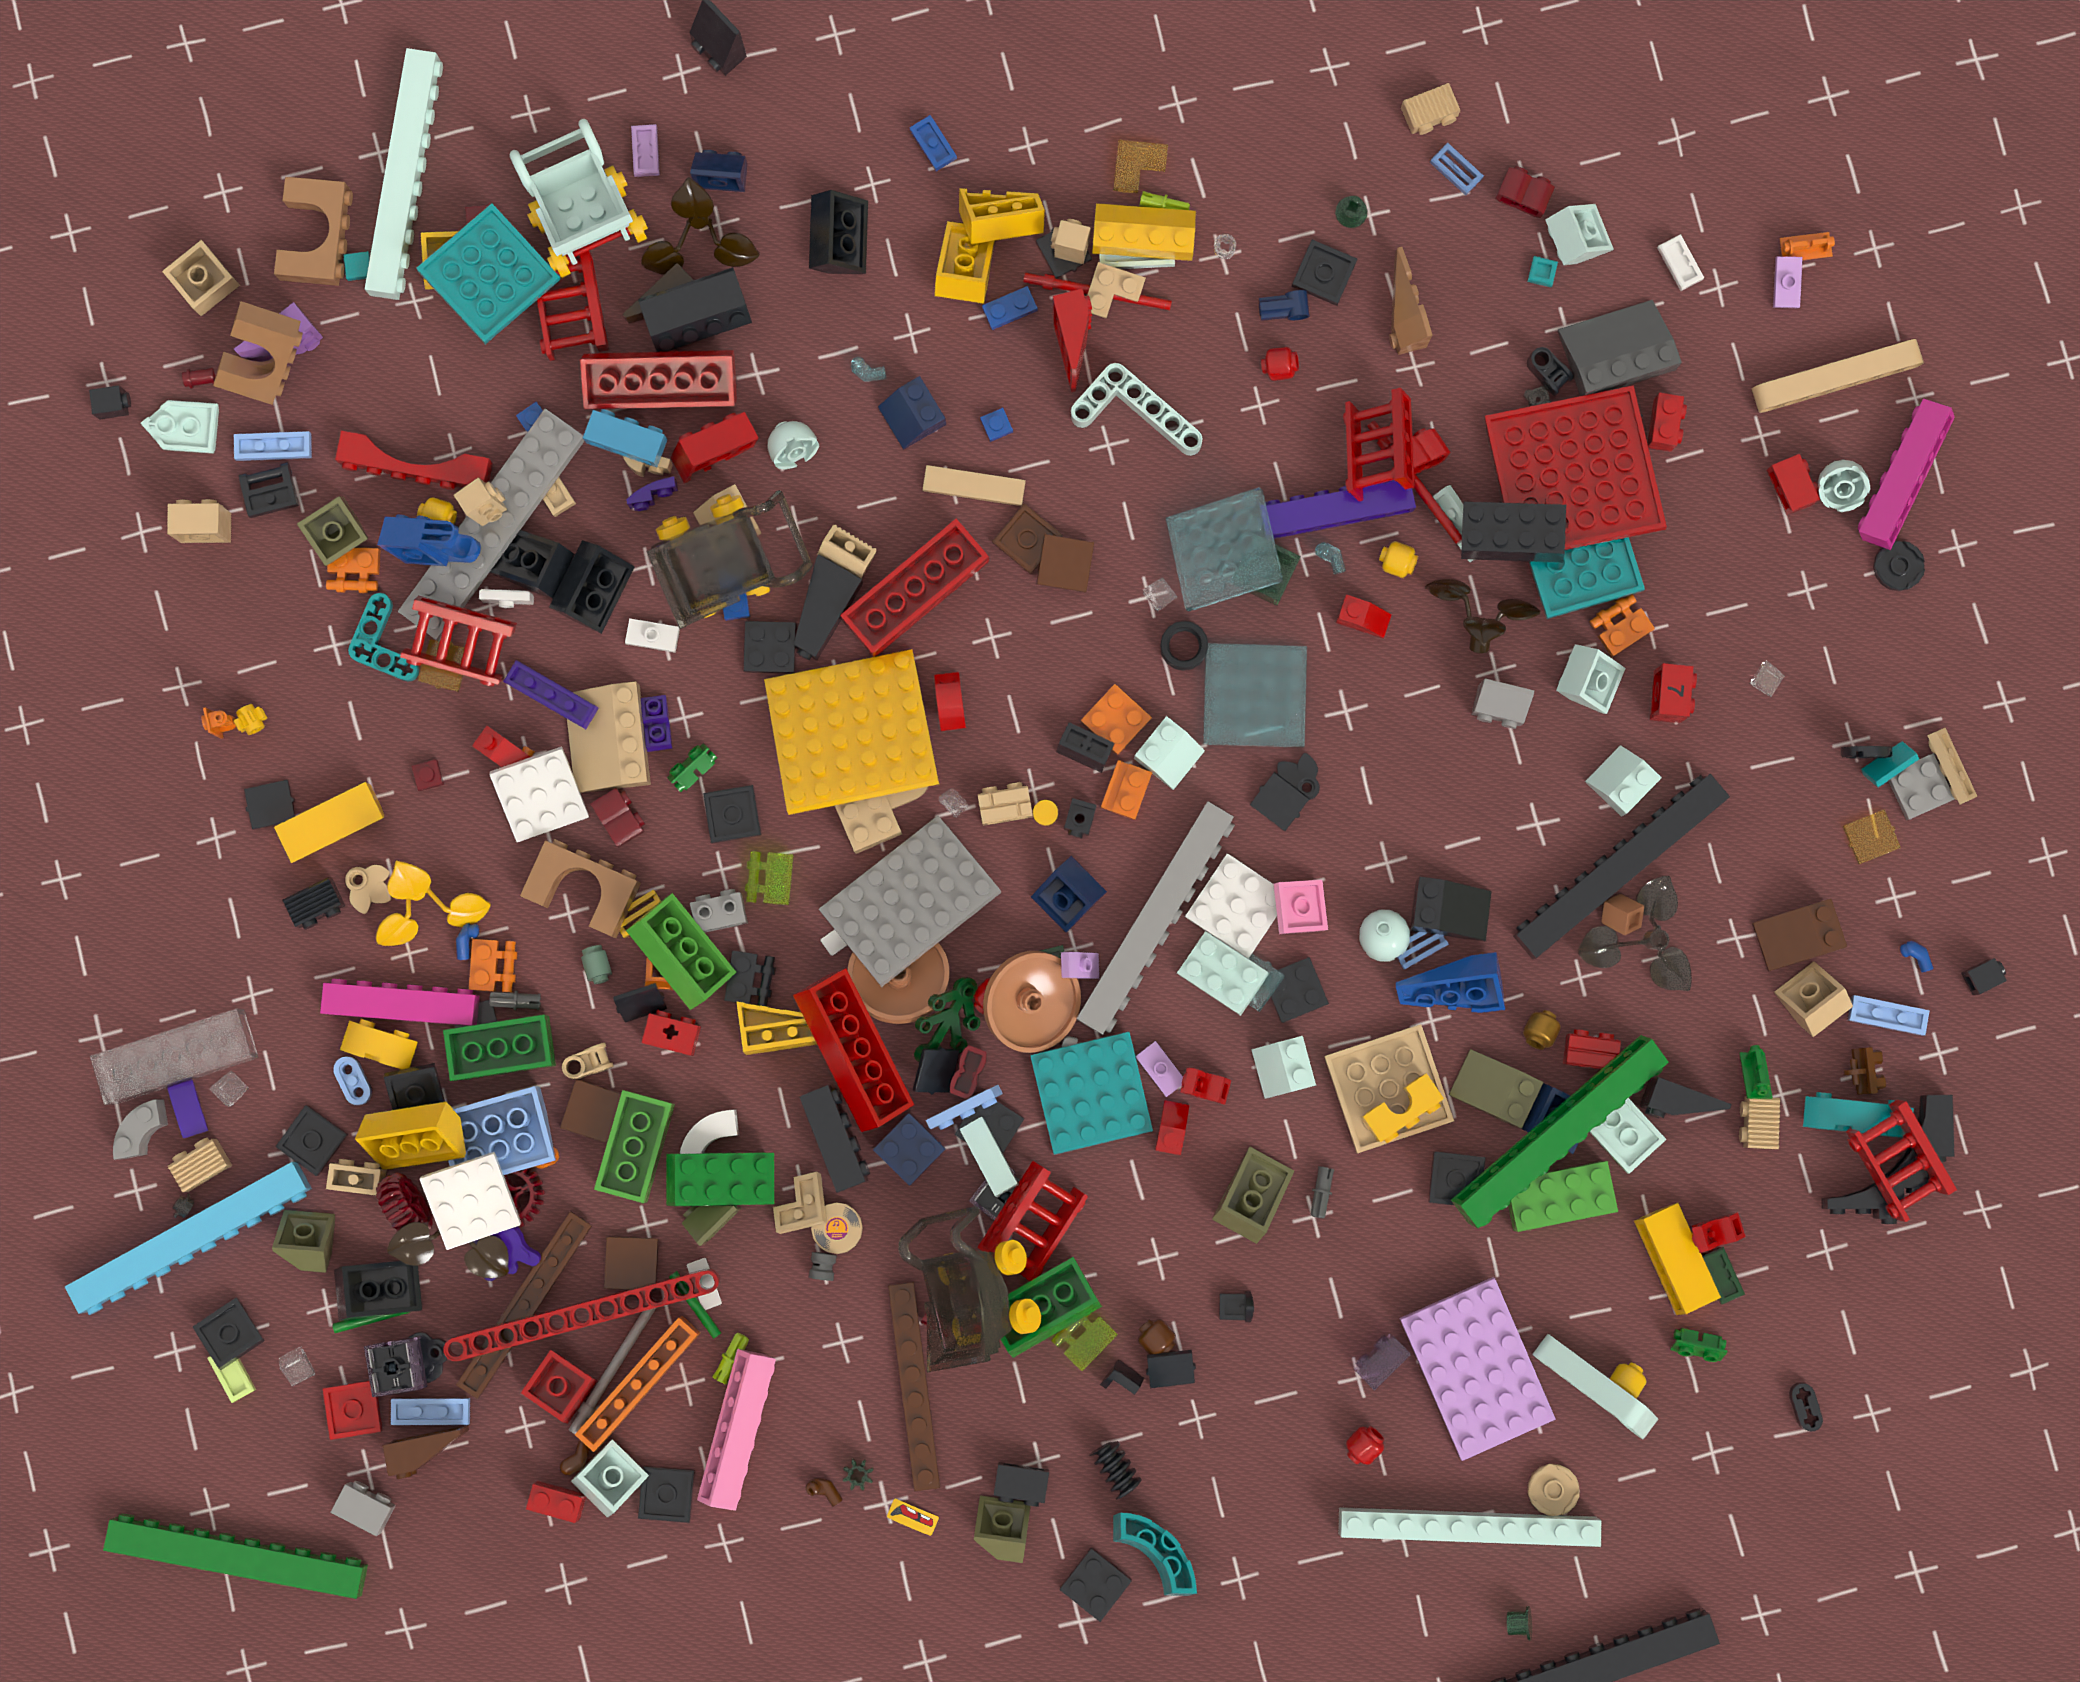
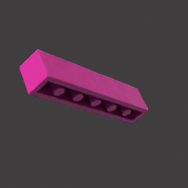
(1906, 473)
(400, 1004)

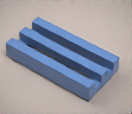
(1450, 176)
(1443, 943)

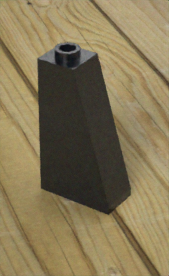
(827, 597)

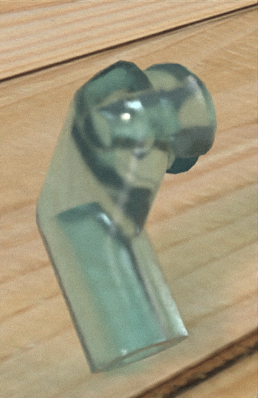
(865, 372)
(1331, 554)

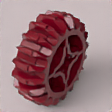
(530, 1186)
(402, 1201)

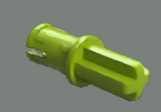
(1158, 201)
(724, 1369)

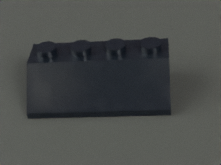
(695, 310)

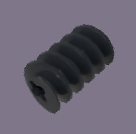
(1116, 1468)

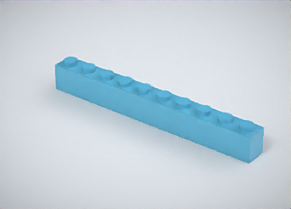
(188, 1237)

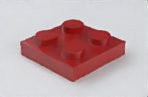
(351, 1410)

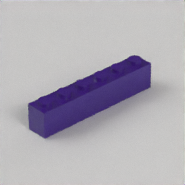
(1338, 508)

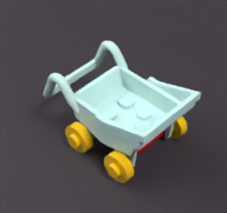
(577, 200)

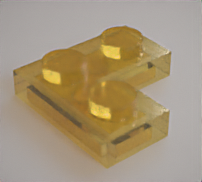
(1133, 157)

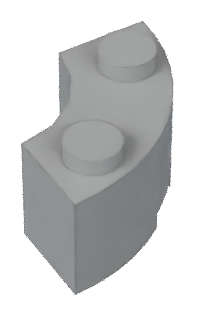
(137, 1128)

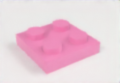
(1300, 906)

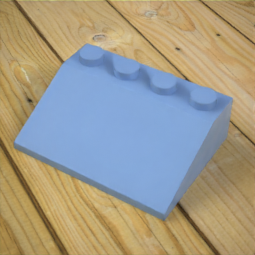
(512, 1127)

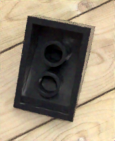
(717, 38)
(534, 563)
(1450, 909)
(1669, 1098)
(377, 1290)

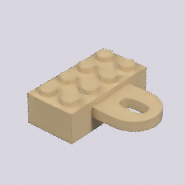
(872, 819)

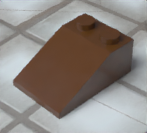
(1799, 934)
(411, 1453)

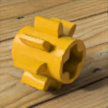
(250, 719)

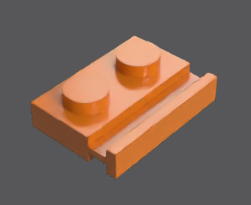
(1126, 790)

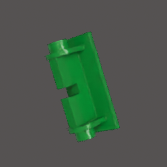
(698, 760)
(1755, 1073)
(1710, 1348)

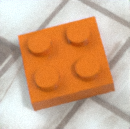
(1116, 718)

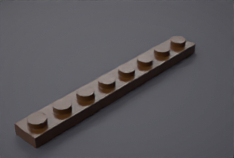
(527, 1300)
(914, 1386)

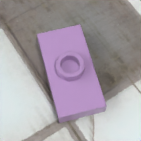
(645, 150)
(1787, 282)
(1080, 965)
(1160, 1068)

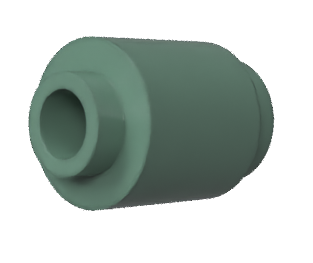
(596, 964)

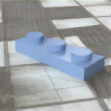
(272, 446)
(1888, 1015)
(965, 1108)
(430, 1411)

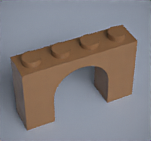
(324, 263)
(275, 334)
(616, 888)

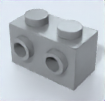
(719, 911)
(363, 1507)

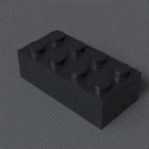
(1513, 532)
(834, 1139)

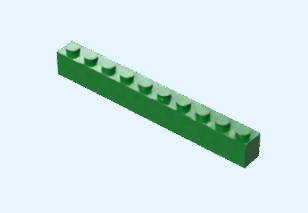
(1560, 1131)
(235, 1557)

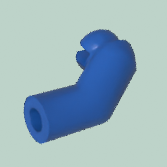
(463, 938)
(1919, 952)

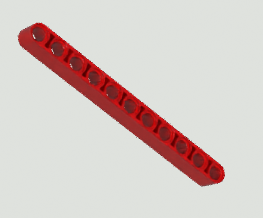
(571, 1322)

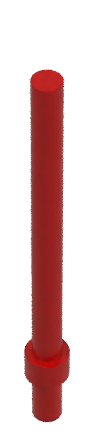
(1050, 282)
(1422, 491)

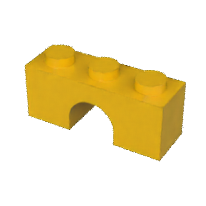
(1422, 1098)

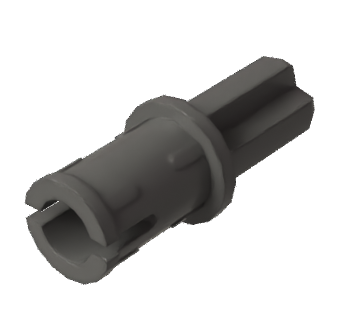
(515, 1000)
(1322, 1192)

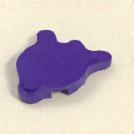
(517, 1249)

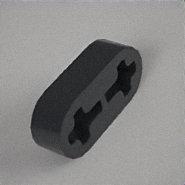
(1811, 1404)

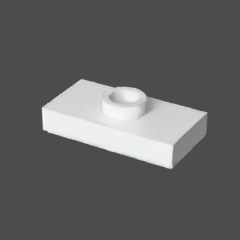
(1680, 262)
(506, 598)
(652, 635)

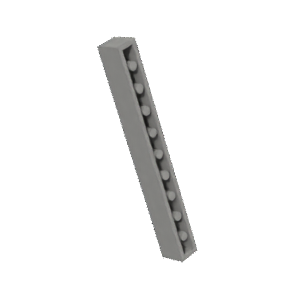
(1155, 918)

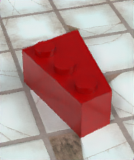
(713, 444)

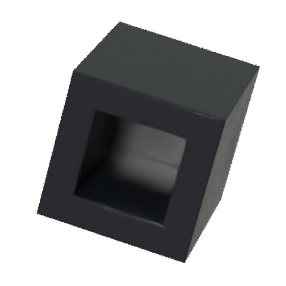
(109, 402)
(1984, 976)

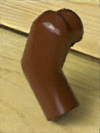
(576, 1461)
(824, 1487)

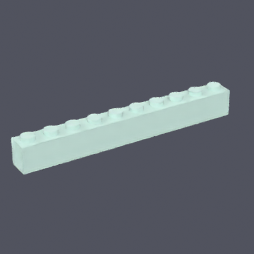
(403, 174)
(1469, 1527)

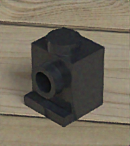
(1087, 810)

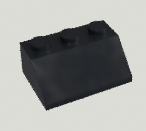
(838, 233)
(591, 586)

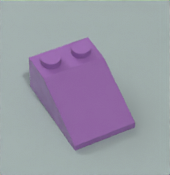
(309, 340)

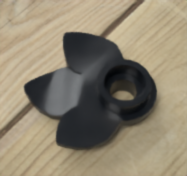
(1300, 774)
(432, 1363)

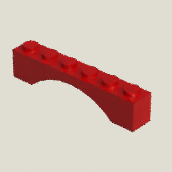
(360, 452)

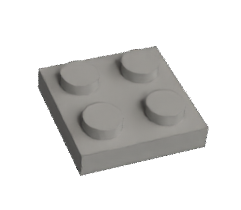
(1921, 787)

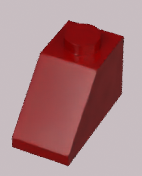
(1363, 616)
(498, 748)
(1172, 1127)

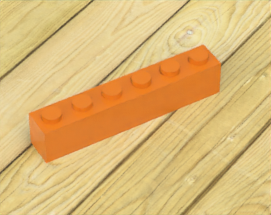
(637, 1383)

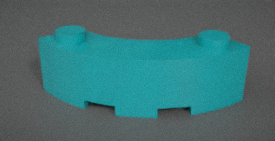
(1841, 1114)
(1162, 1550)

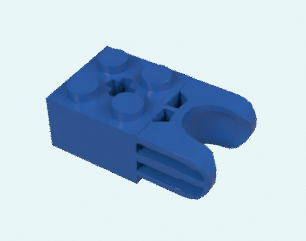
(426, 541)

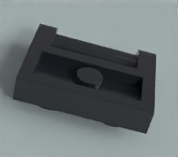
(271, 497)

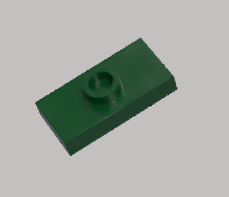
(1723, 1275)

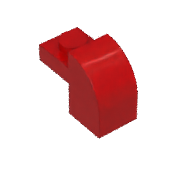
(949, 701)
(1205, 1086)
(1717, 1232)

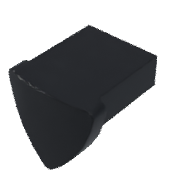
(1236, 1306)
(1124, 1376)

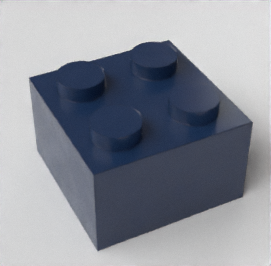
(909, 1149)

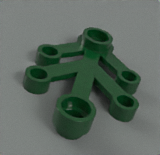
(949, 1017)

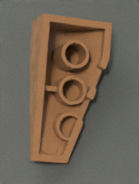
(1409, 320)

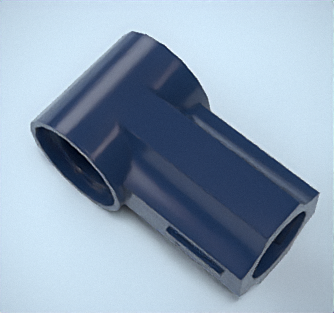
(1290, 306)

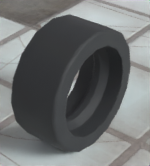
(1188, 627)

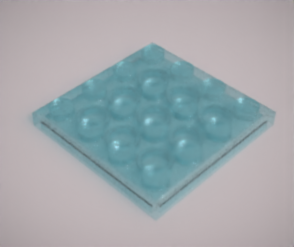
(1224, 549)
(1255, 695)

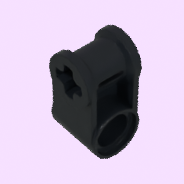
(1551, 370)

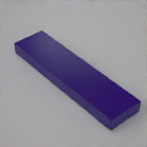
(551, 694)

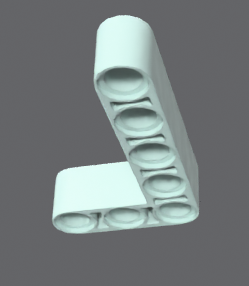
(1138, 404)
(1596, 1386)

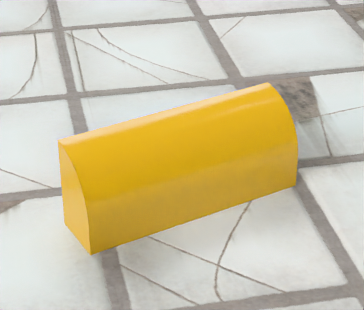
(329, 821)
(1677, 1259)

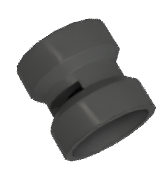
(822, 1266)

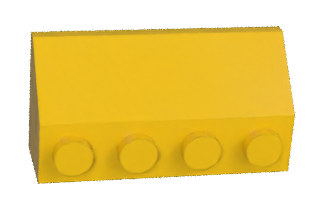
(1144, 232)
(412, 1136)

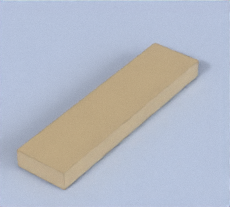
(974, 485)

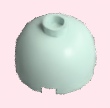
(790, 443)
(1843, 485)
(1384, 935)

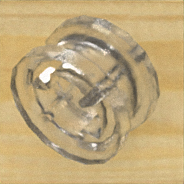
(1226, 238)

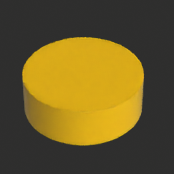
(1045, 812)

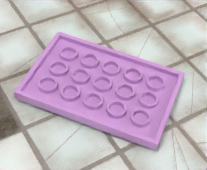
(1477, 1368)

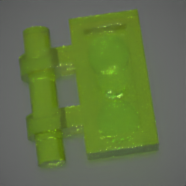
(777, 879)
(1088, 1344)

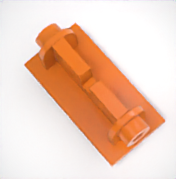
(1807, 246)
(217, 722)

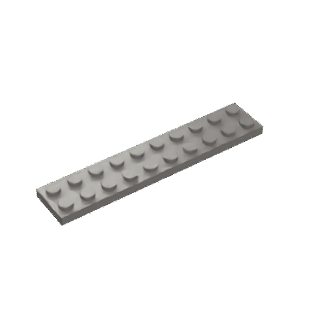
(524, 484)

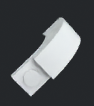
(710, 1129)

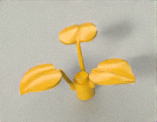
(412, 883)

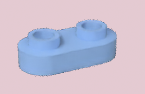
(352, 1081)

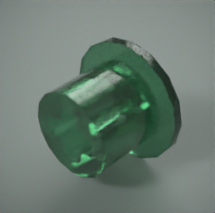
(1351, 212)
(1520, 1623)

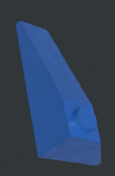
(1465, 983)

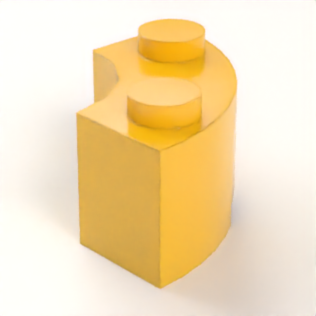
(378, 1045)

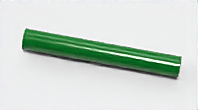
(697, 1308)
(351, 1324)

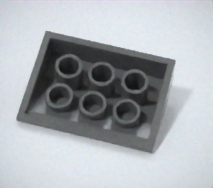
(1619, 348)

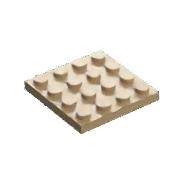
(1377, 1074)

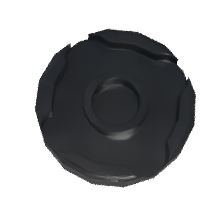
(1899, 567)
(1866, 752)

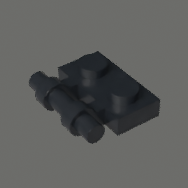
(741, 984)

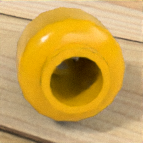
(437, 510)
(1398, 559)
(1629, 1378)

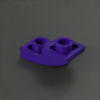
(644, 496)
(656, 723)
(187, 1108)

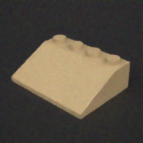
(613, 745)

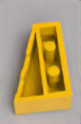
(1000, 216)
(772, 1029)

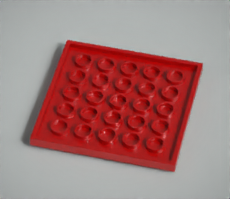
(1581, 456)

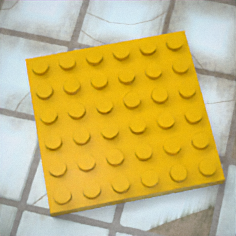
(850, 732)

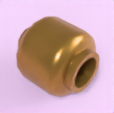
(1541, 1030)

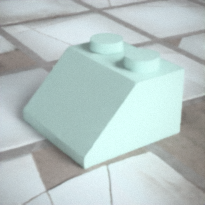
(1578, 233)
(1590, 678)
(1169, 753)
(1623, 780)
(1283, 1067)
(609, 1478)

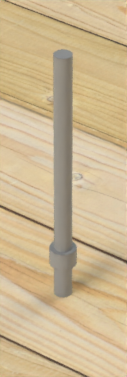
(587, 1408)

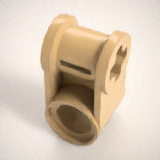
(588, 1061)

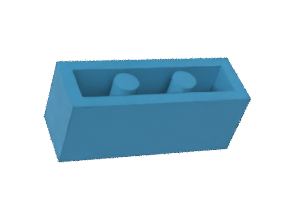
(625, 437)

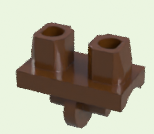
(1864, 1072)

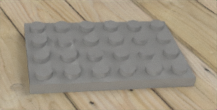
(909, 901)

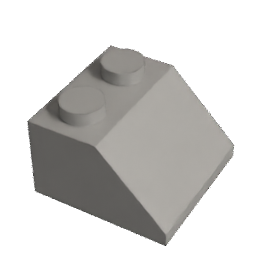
(1502, 703)

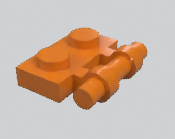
(356, 561)
(1625, 632)
(484, 965)

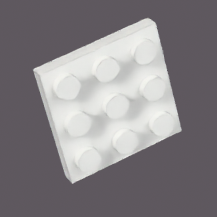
(539, 794)
(1235, 906)
(470, 1200)

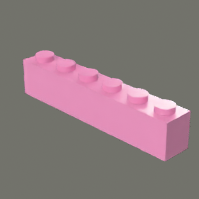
(736, 1429)

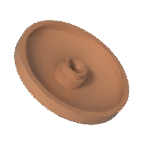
(906, 994)
(1030, 1002)

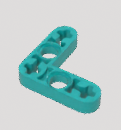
(371, 641)

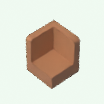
(1622, 914)

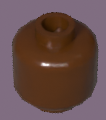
(1156, 1337)

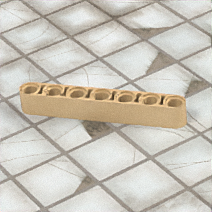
(1837, 376)

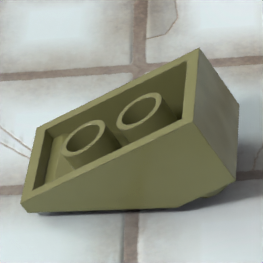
(1495, 1088)
(1253, 1195)

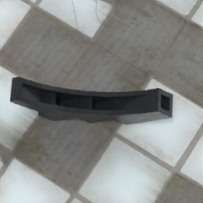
(1938, 1125)

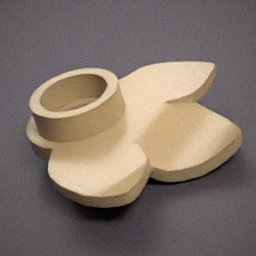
(370, 890)

